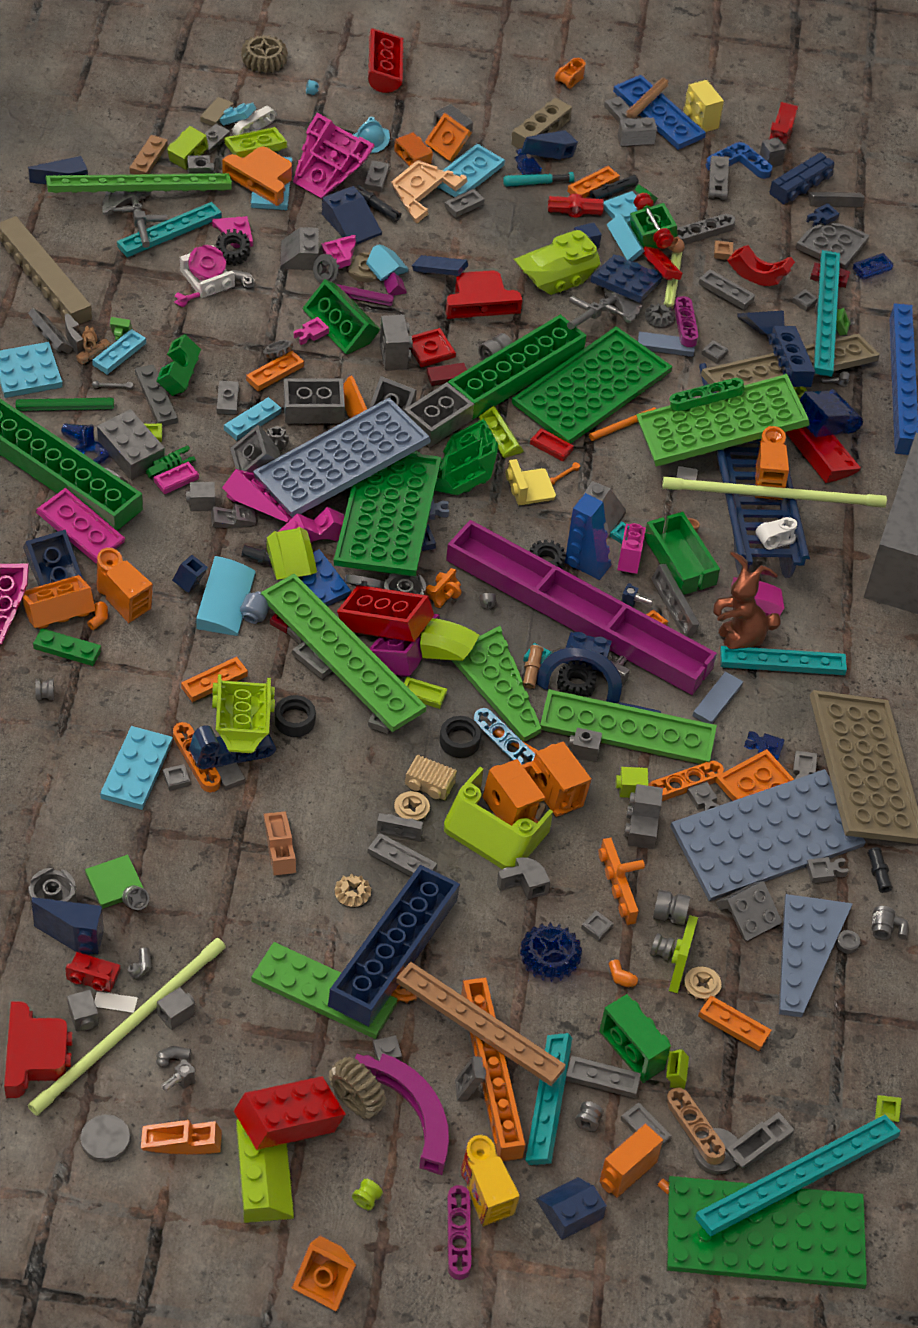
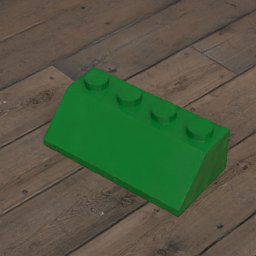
(346, 320)

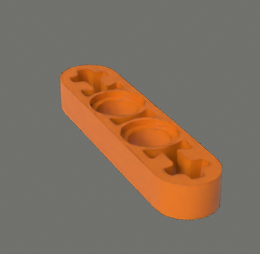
(200, 774)
(683, 779)

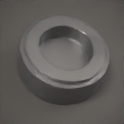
(848, 941)

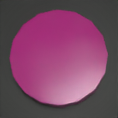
(206, 262)

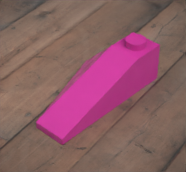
(246, 489)
(12, 587)

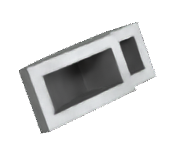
(760, 1140)

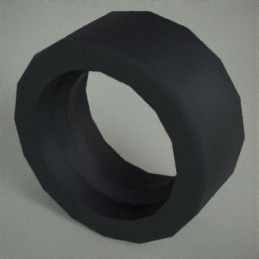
(292, 703)
(456, 749)

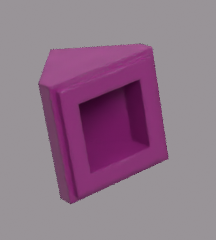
(394, 285)

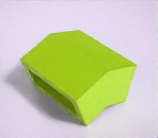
(679, 1058)

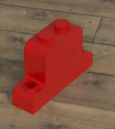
(482, 295)
(34, 1049)

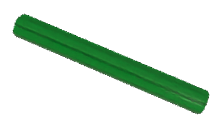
(64, 404)

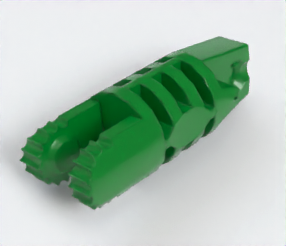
(169, 462)

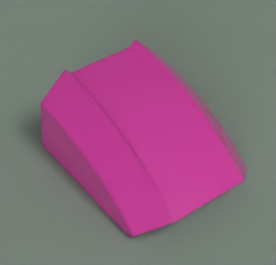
(768, 598)

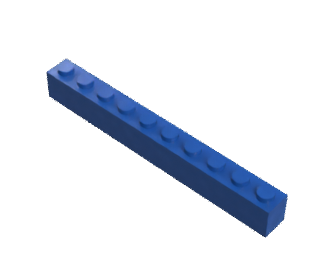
(903, 377)

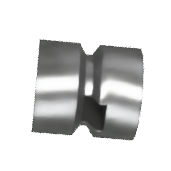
(494, 345)
(671, 907)

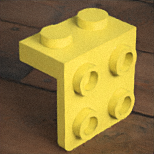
(529, 485)

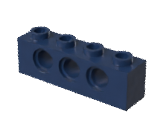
(792, 355)

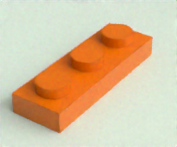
(593, 182)
(275, 370)
(202, 684)
(734, 1023)

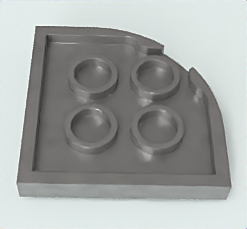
(833, 238)

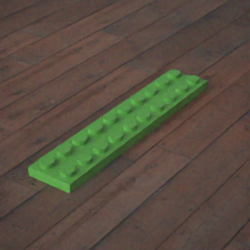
(344, 653)

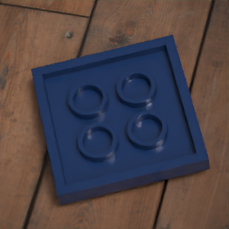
(626, 278)

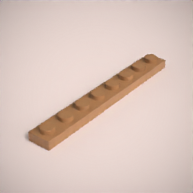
(481, 1023)

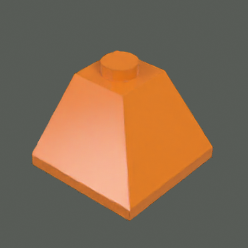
(325, 1273)

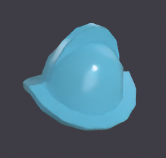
(374, 133)

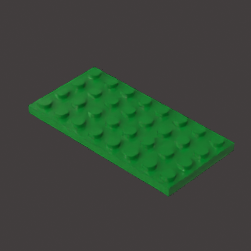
(591, 385)
(389, 517)
(797, 1240)

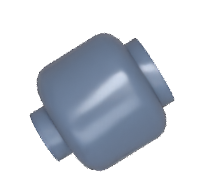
(254, 608)

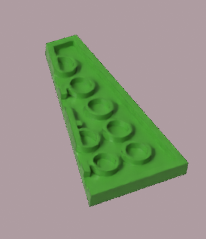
(499, 682)

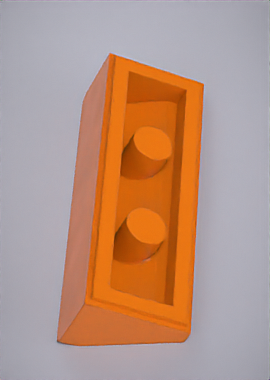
(352, 398)

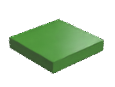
(111, 879)

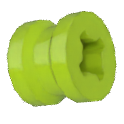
(367, 1194)

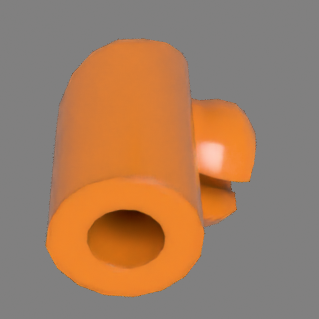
(100, 617)
(620, 976)

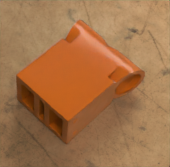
(772, 460)
(123, 585)

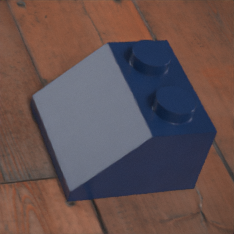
(572, 1207)

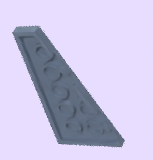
(807, 942)

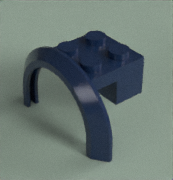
(586, 649)

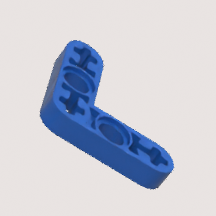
(742, 153)

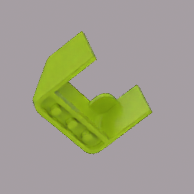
(489, 834)

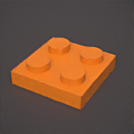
(448, 137)

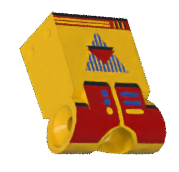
(488, 1181)

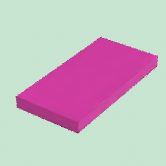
(82, 524)

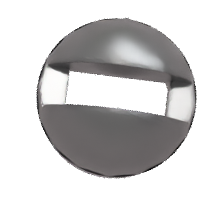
(487, 599)

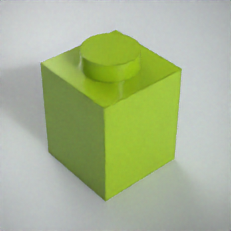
(629, 778)

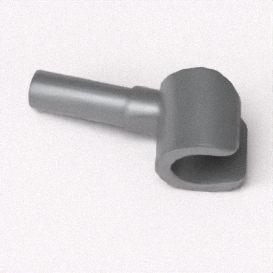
(842, 380)

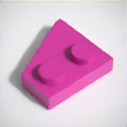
(237, 223)
(341, 249)

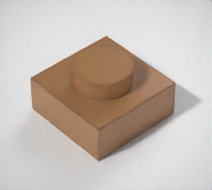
(723, 249)

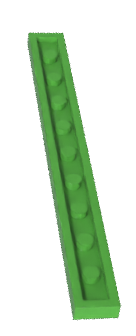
(140, 182)

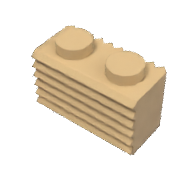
(430, 777)

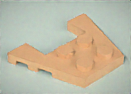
(418, 182)

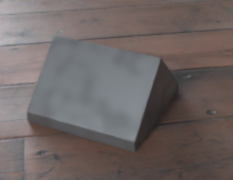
(400, 394)

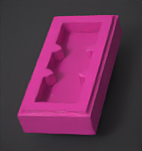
(176, 478)

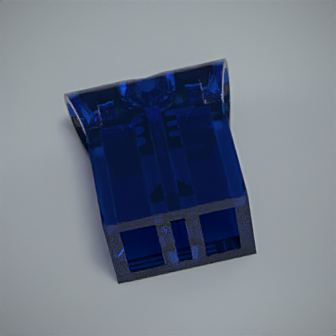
(829, 413)

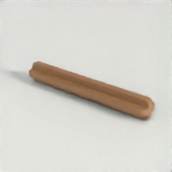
(647, 98)

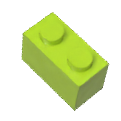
(189, 143)

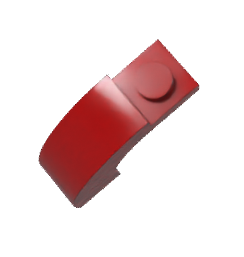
(784, 122)
(756, 270)

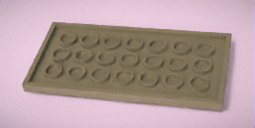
(866, 767)

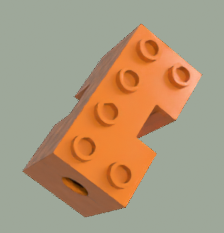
(552, 776)

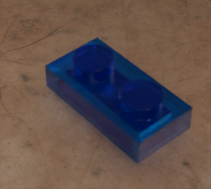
(873, 266)

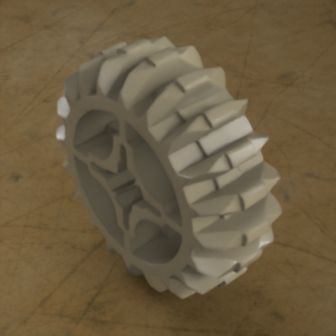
(264, 54)
(357, 1087)

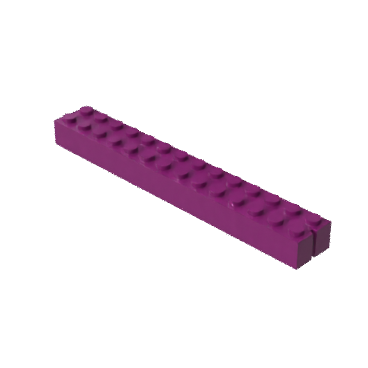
(581, 606)

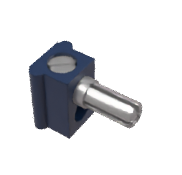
(631, 595)

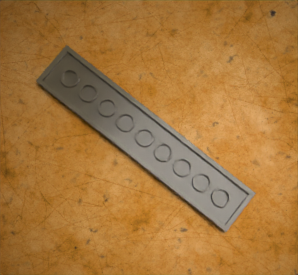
(849, 352)

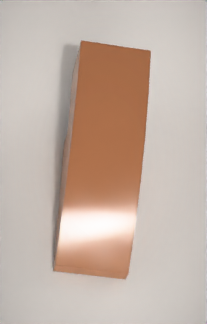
(280, 843)

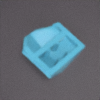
(385, 262)

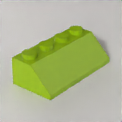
(263, 1180)

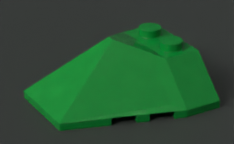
(467, 459)

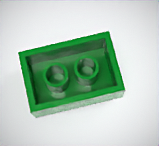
(635, 1037)

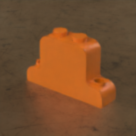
(260, 172)

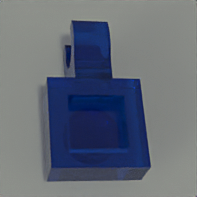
(526, 165)

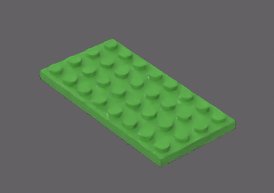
(724, 423)

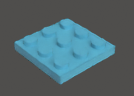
(28, 370)

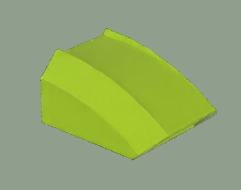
(291, 553)
(447, 640)

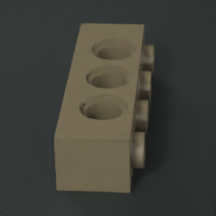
(546, 120)

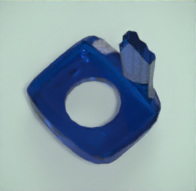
(92, 445)

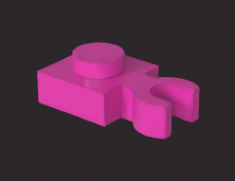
(313, 329)

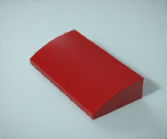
(824, 454)

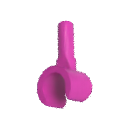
(182, 299)

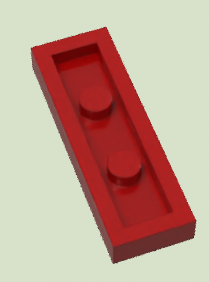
(662, 263)

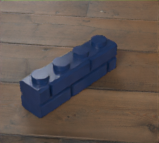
(802, 178)

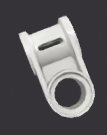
(775, 534)

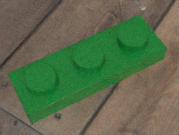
(67, 647)

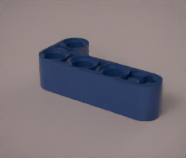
(212, 752)

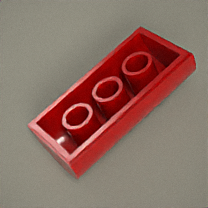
(385, 61)

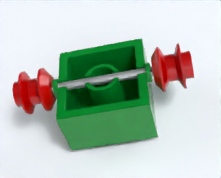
(652, 224)

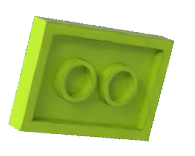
(246, 143)

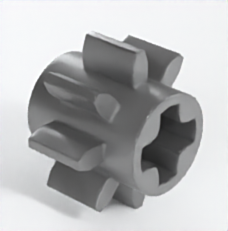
(278, 436)

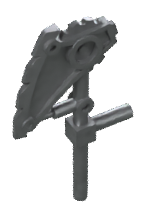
(116, 202)
(627, 308)

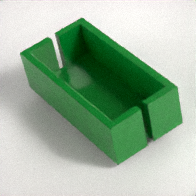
(682, 552)

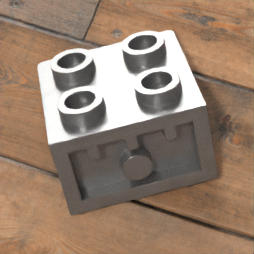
(751, 909)

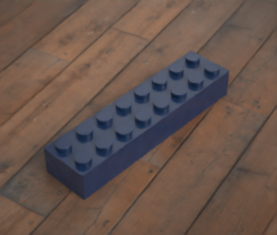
(393, 944)

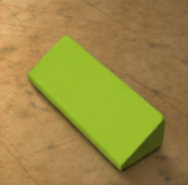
(507, 442)

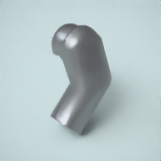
(245, 278)
(143, 966)
(172, 1052)

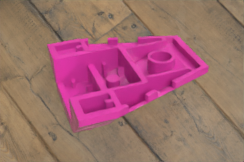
(329, 156)

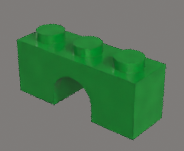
(176, 375)

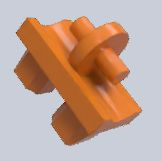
(445, 588)

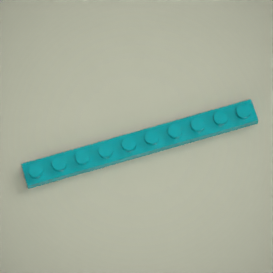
(826, 313)
(797, 1175)

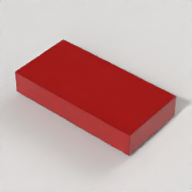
(551, 444)

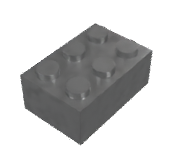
(313, 401)
(441, 412)
(130, 443)

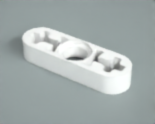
(262, 117)

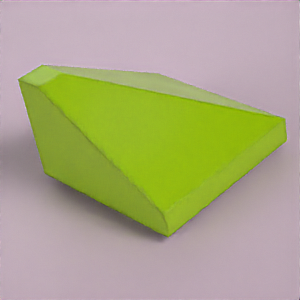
(888, 1106)

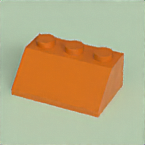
(58, 601)

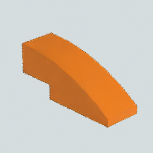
(182, 1138)

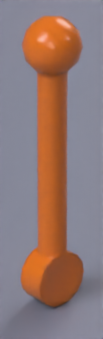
(575, 466)

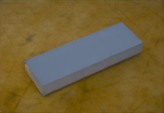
(664, 344)
(717, 698)

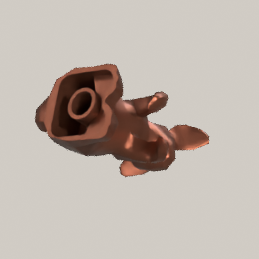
(749, 620)

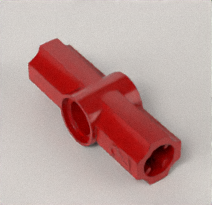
(575, 205)

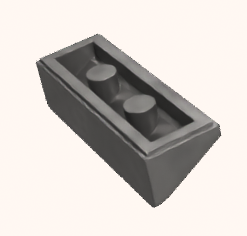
(836, 199)

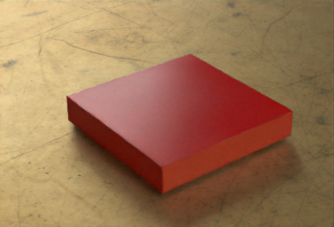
(431, 347)

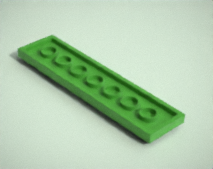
(629, 727)

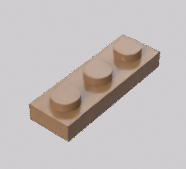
(148, 155)

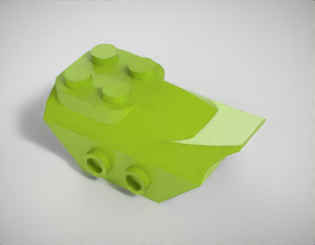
(561, 264)
(242, 713)

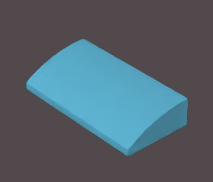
(224, 595)

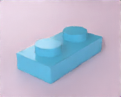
(236, 114)

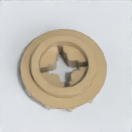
(416, 800)
(351, 898)
(703, 975)

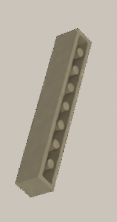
(44, 271)

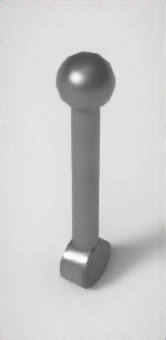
(129, 385)

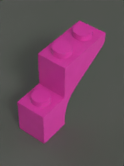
(325, 526)

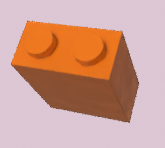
(630, 1160)

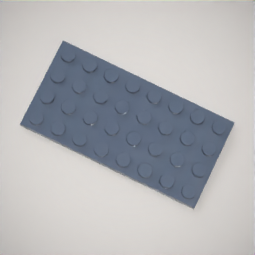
(341, 457)
(764, 835)

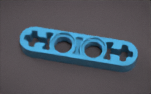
(506, 739)

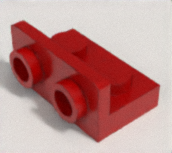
(92, 972)

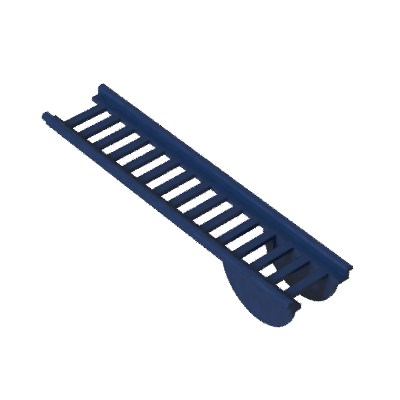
(789, 555)

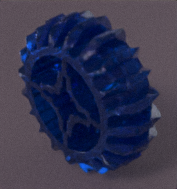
(553, 960)

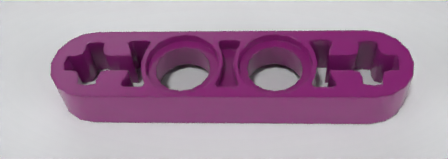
(688, 321)
(461, 1232)

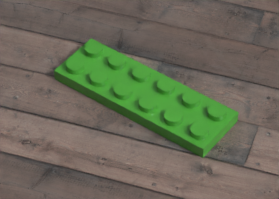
(309, 985)

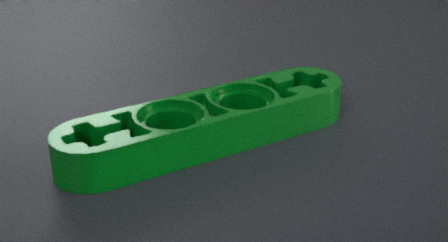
(684, 400)

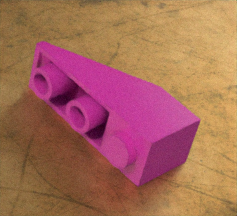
(632, 548)

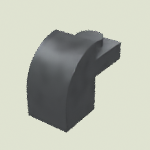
(526, 873)

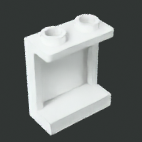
(209, 286)

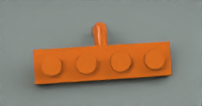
(616, 873)

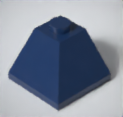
(763, 321)

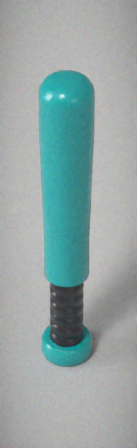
(520, 180)

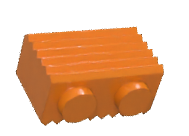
(412, 149)

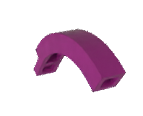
(424, 1102)

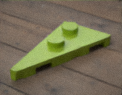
(681, 953)

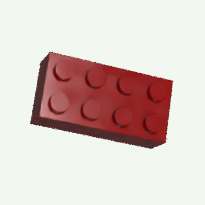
(386, 613)
(289, 1112)

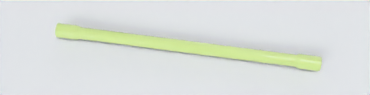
(683, 484)
(45, 1098)

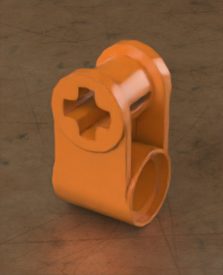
(571, 72)

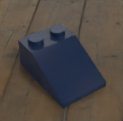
(350, 215)
(51, 558)
(70, 923)

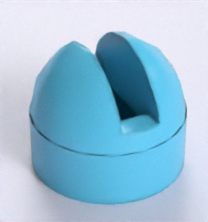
(312, 87)

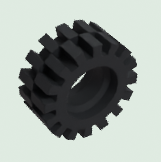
(234, 237)
(550, 550)
(577, 671)

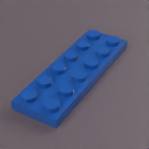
(669, 119)

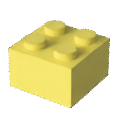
(703, 105)

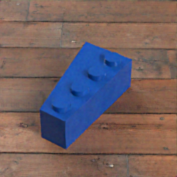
(587, 538)

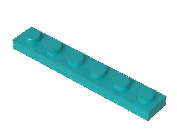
(170, 229)
(783, 660)
(548, 1105)

